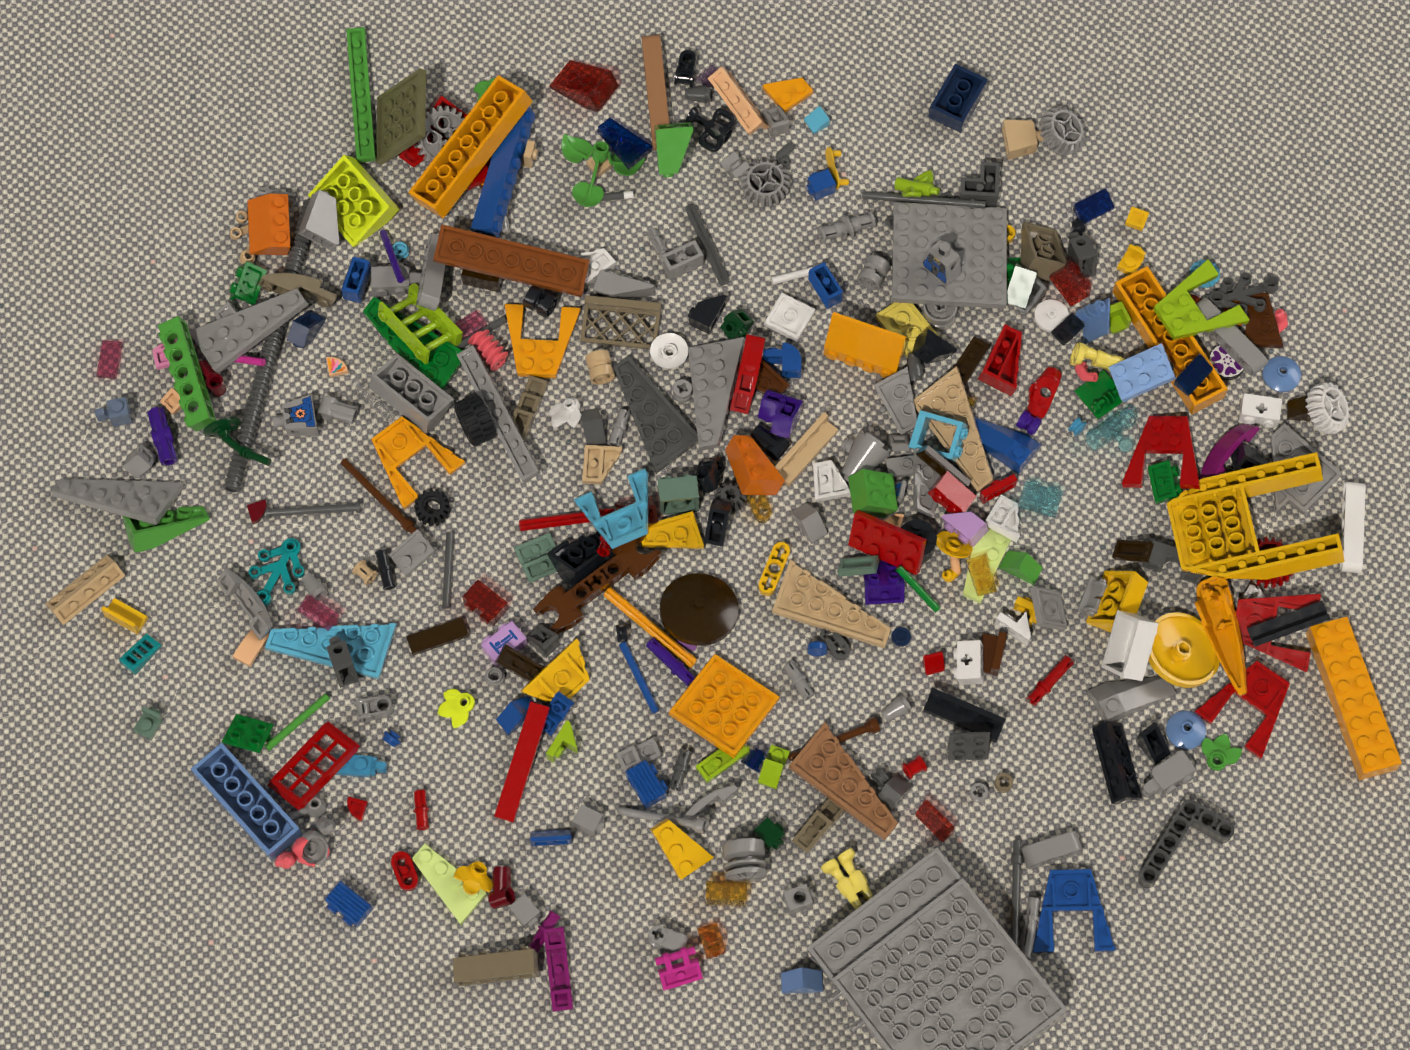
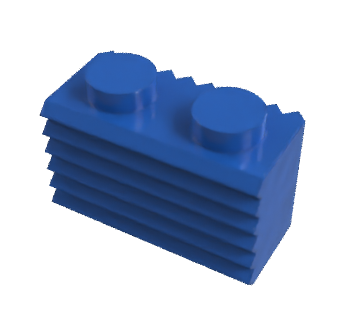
(356, 280)
(825, 285)
(646, 784)
(348, 904)

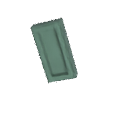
(858, 565)

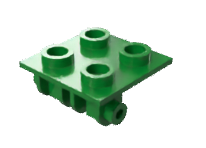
(1099, 395)
(248, 733)

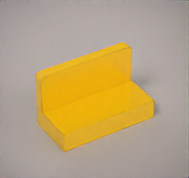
(125, 616)

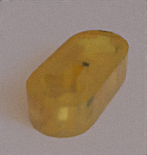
(763, 503)

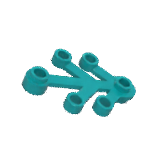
(278, 568)

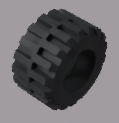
(475, 419)

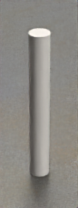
(790, 276)

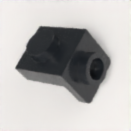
(1067, 329)

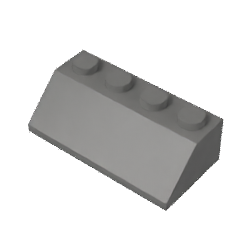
(411, 393)

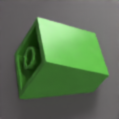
(671, 146)

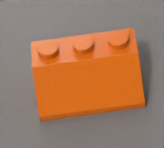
(269, 225)

